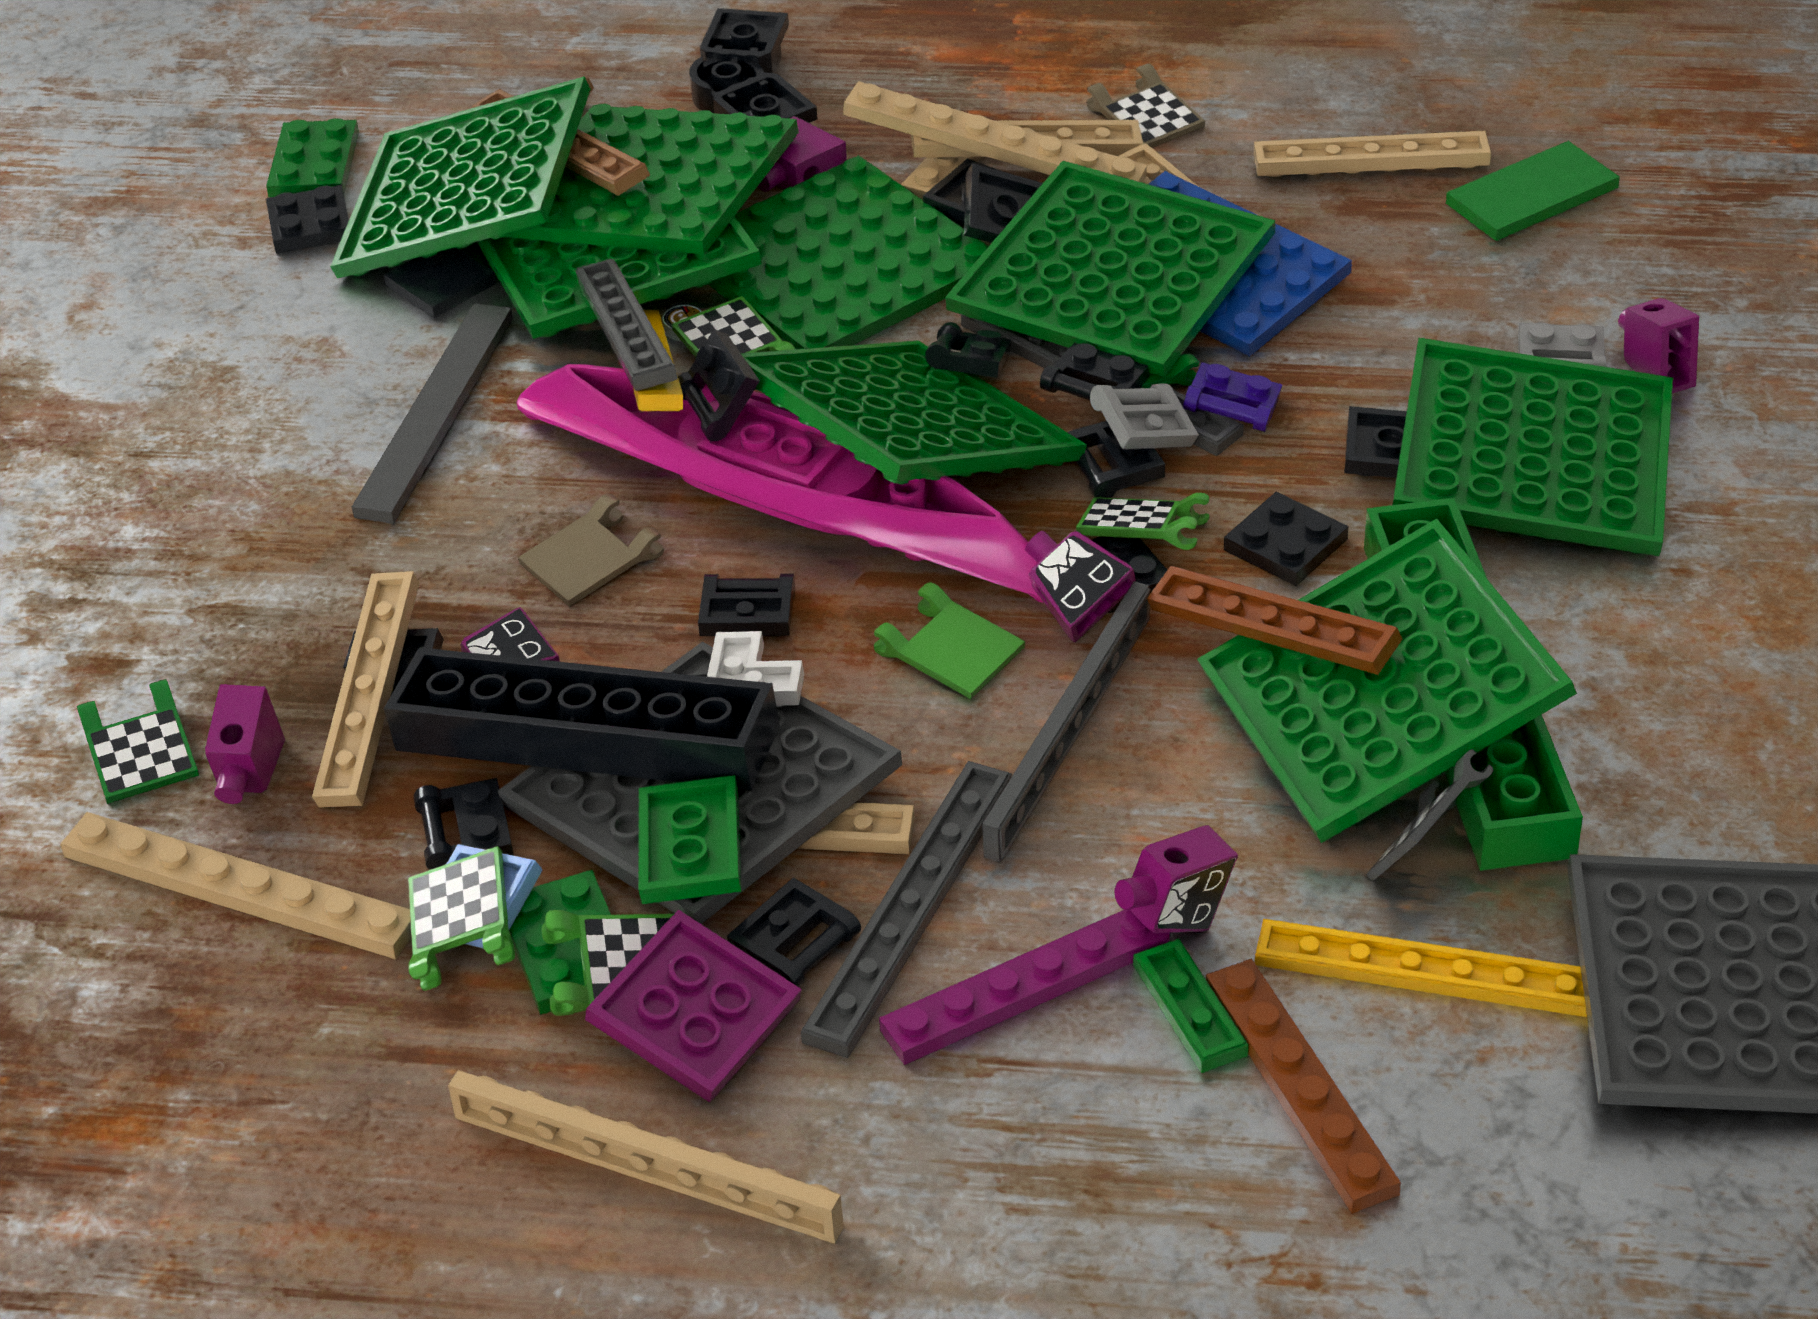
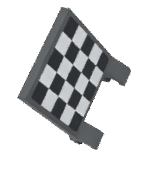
(1430, 810)

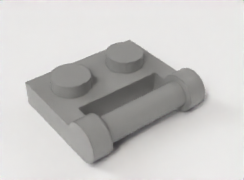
(1563, 342)
(1145, 416)

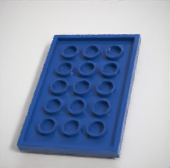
(1275, 288)

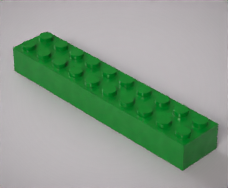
(1526, 804)

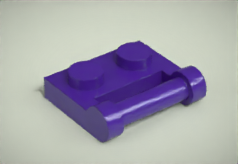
(1233, 395)

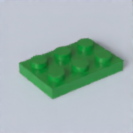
(312, 155)
(689, 840)
(561, 962)

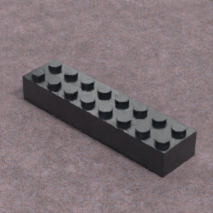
(583, 717)

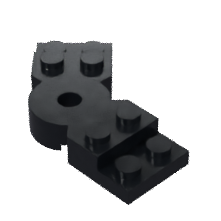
(740, 67)

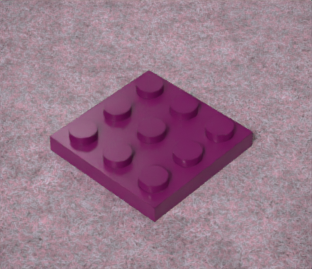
(693, 1005)

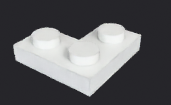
(739, 658)

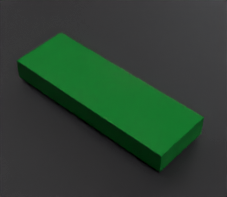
(1190, 1006)

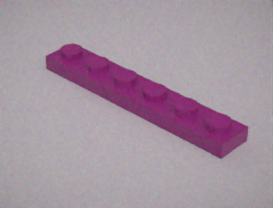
(1016, 985)

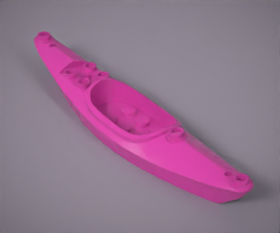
(788, 473)

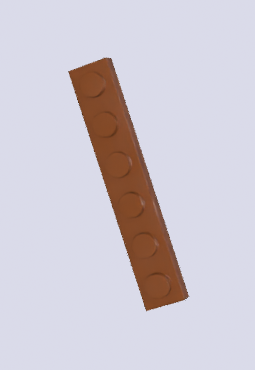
(1275, 619)
(1305, 1088)

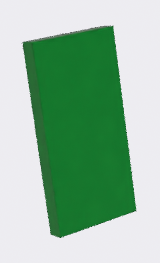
(1532, 190)

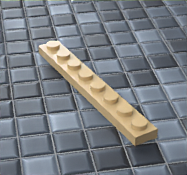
(979, 134)
(240, 884)
(648, 1156)

